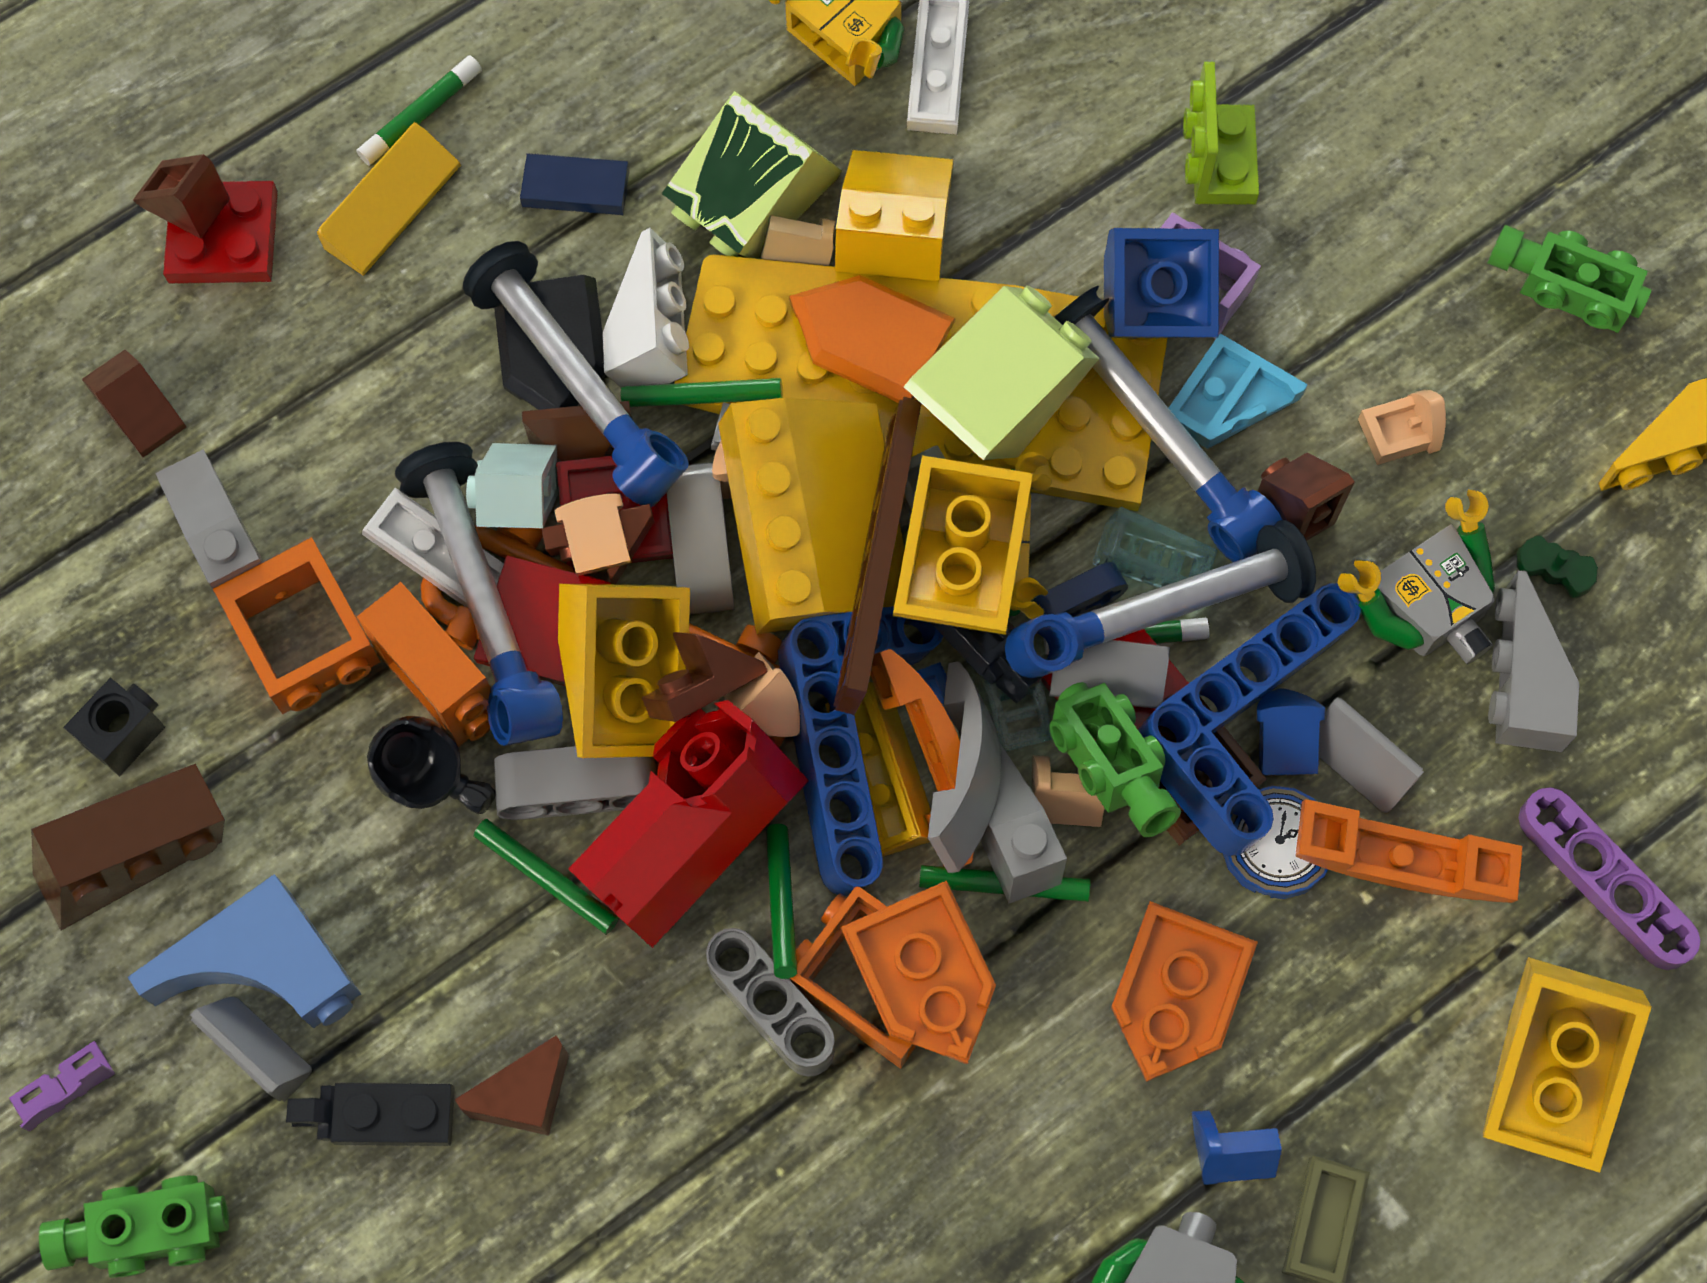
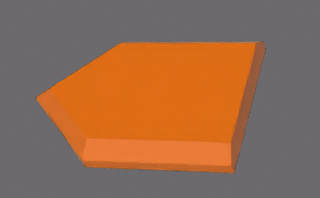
(869, 333)
(924, 971)
(1179, 989)

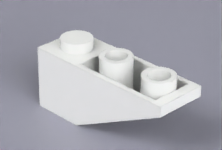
(646, 324)

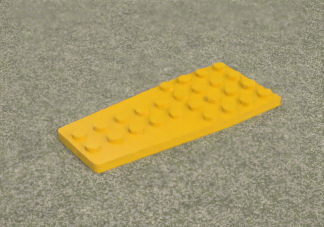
(749, 331)

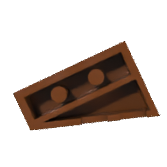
(124, 843)

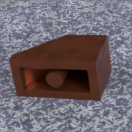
(1306, 492)

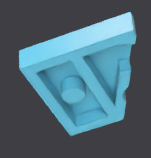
(1232, 392)

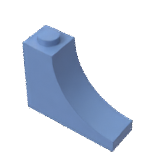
(259, 944)

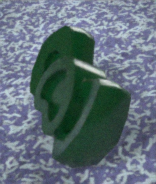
(1558, 565)

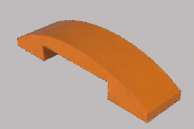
(902, 685)
(1408, 857)

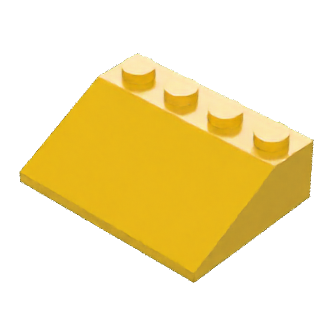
(804, 503)

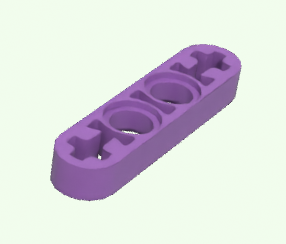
(1601, 884)

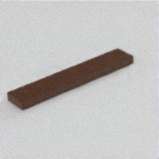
(877, 557)

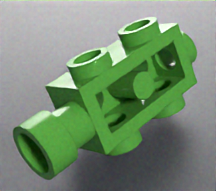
(1575, 277)
(1120, 763)
(146, 1229)

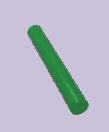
(702, 392)
(546, 876)
(987, 882)
(781, 901)

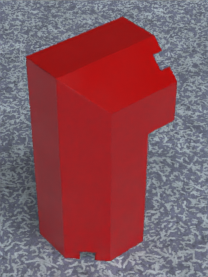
(704, 807)

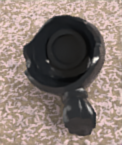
(421, 766)

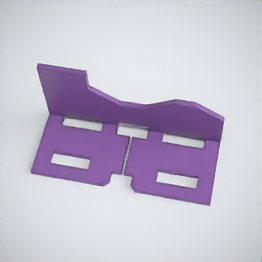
(53, 1096)

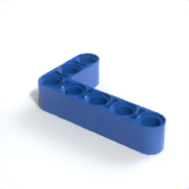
(1233, 694)
(840, 732)

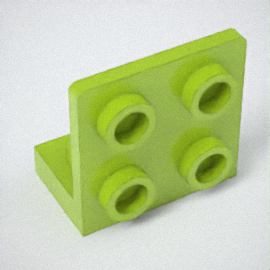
(1222, 146)

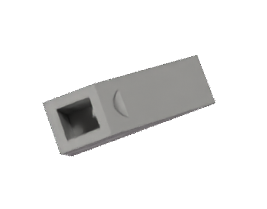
(1536, 680)

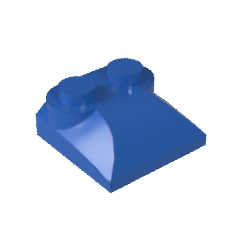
(1162, 283)

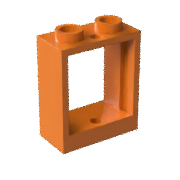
(275, 582)
(428, 663)
(812, 958)

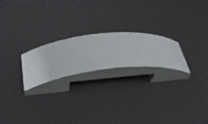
(964, 813)

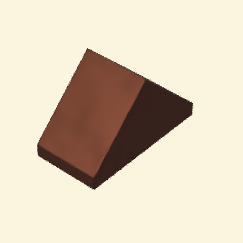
(185, 193)
(134, 402)
(521, 1093)

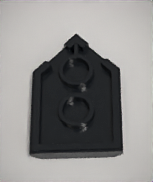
(524, 370)

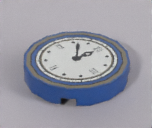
(1271, 863)

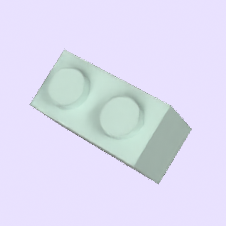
(514, 486)

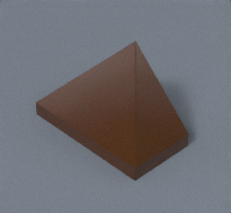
(570, 430)

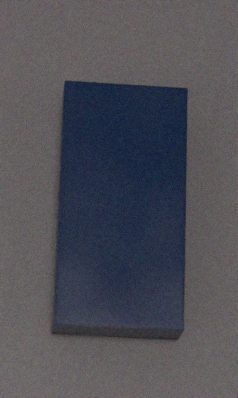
(574, 184)

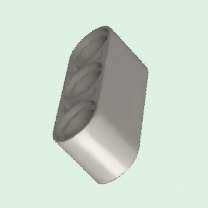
(700, 540)
(562, 784)
(757, 977)

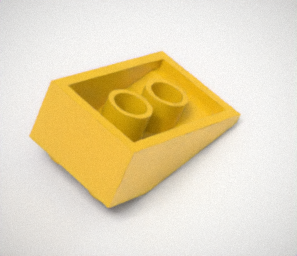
(893, 215)
(963, 545)
(612, 654)
(1565, 1064)

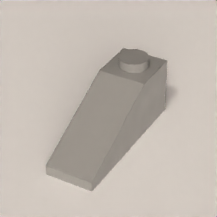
(208, 519)
(1021, 839)

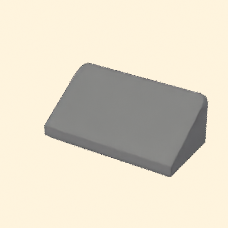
(1124, 667)
(1365, 757)
(253, 1046)

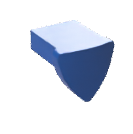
(1289, 733)
(1234, 1154)

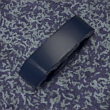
(1084, 592)

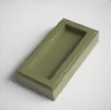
(1326, 1222)

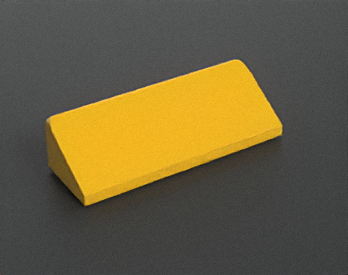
(387, 199)
(891, 776)

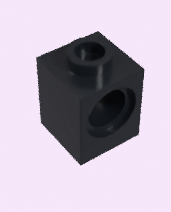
(122, 747)

